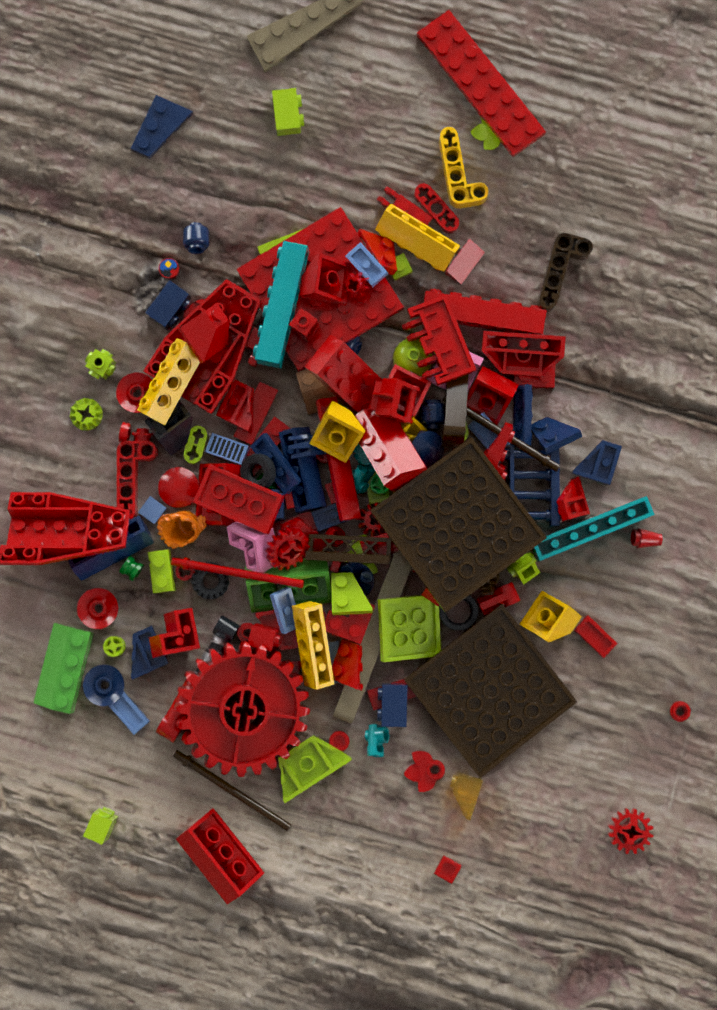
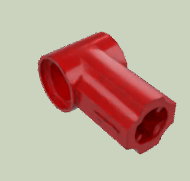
(503, 595)

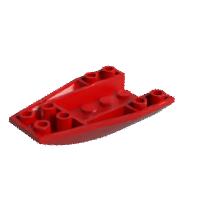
(218, 372)
(60, 528)

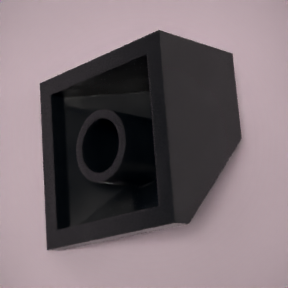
(175, 432)

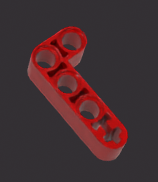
(132, 480)

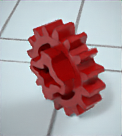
(287, 548)
(629, 840)

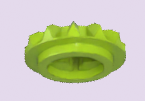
(94, 409)

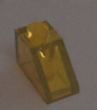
(466, 791)

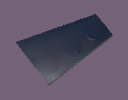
(159, 124)

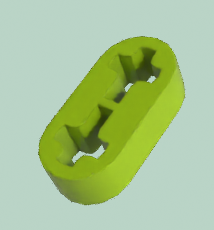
(200, 446)

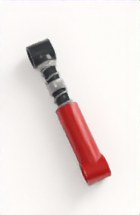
(223, 633)

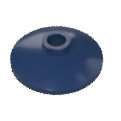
(93, 685)

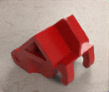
(387, 397)

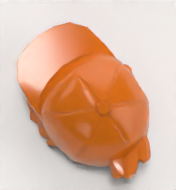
(180, 528)

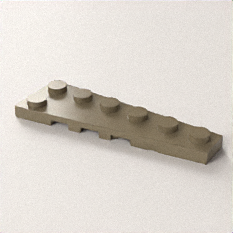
(289, 33)

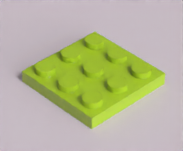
(408, 628)

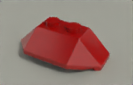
(523, 352)

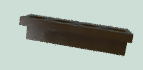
(348, 556)

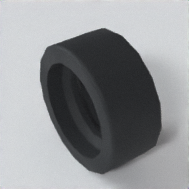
(464, 625)

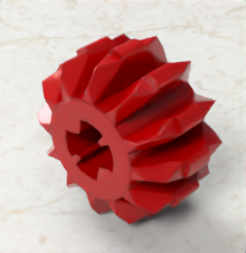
(367, 520)

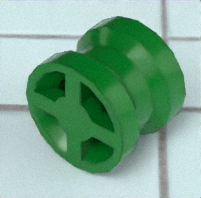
(375, 481)
(131, 568)

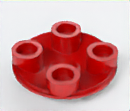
(178, 487)

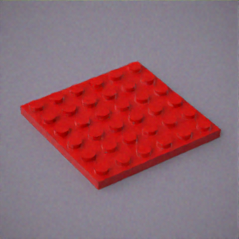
(336, 238)

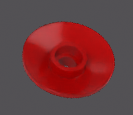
(127, 387)
(88, 603)

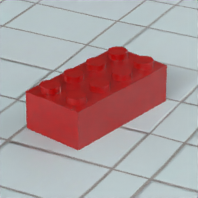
(343, 373)

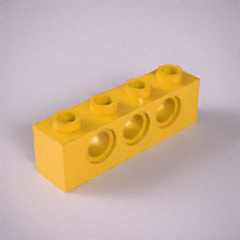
(173, 391)
(313, 645)

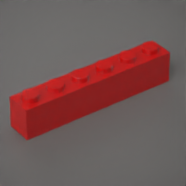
(493, 313)

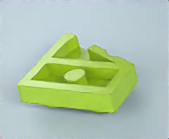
(348, 595)

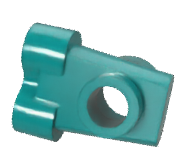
(361, 456)
(361, 477)
(376, 737)

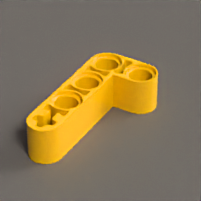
(457, 167)

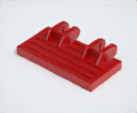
(443, 338)

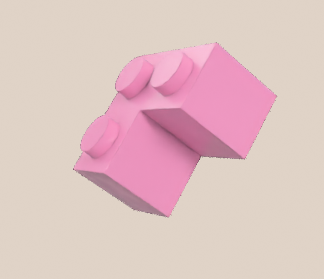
(252, 543)

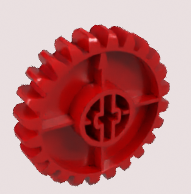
(251, 742)

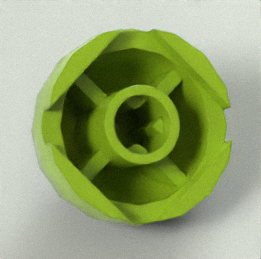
(408, 354)

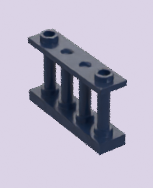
(551, 494)

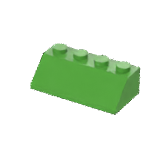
(315, 587)
(63, 668)

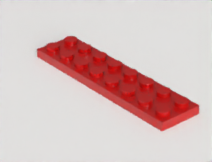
(481, 83)

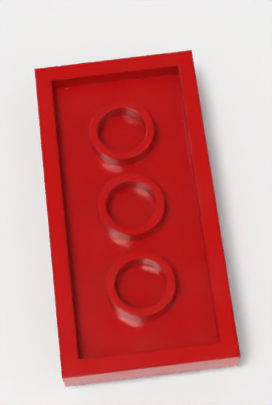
(239, 499)

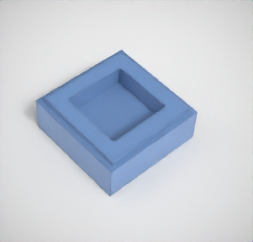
(152, 510)

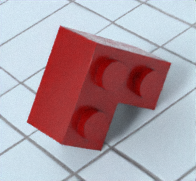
(349, 628)
(180, 634)

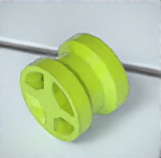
(110, 646)

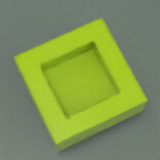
(403, 267)

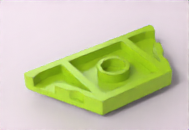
(308, 765)

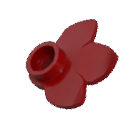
(421, 771)

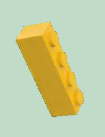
(417, 238)

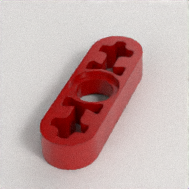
(423, 200)

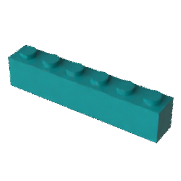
(281, 305)
(593, 528)

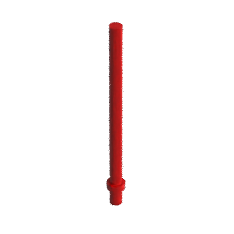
(187, 564)

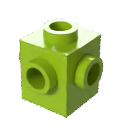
(105, 369)
(527, 563)

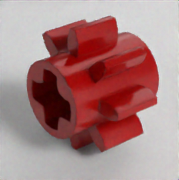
(360, 288)

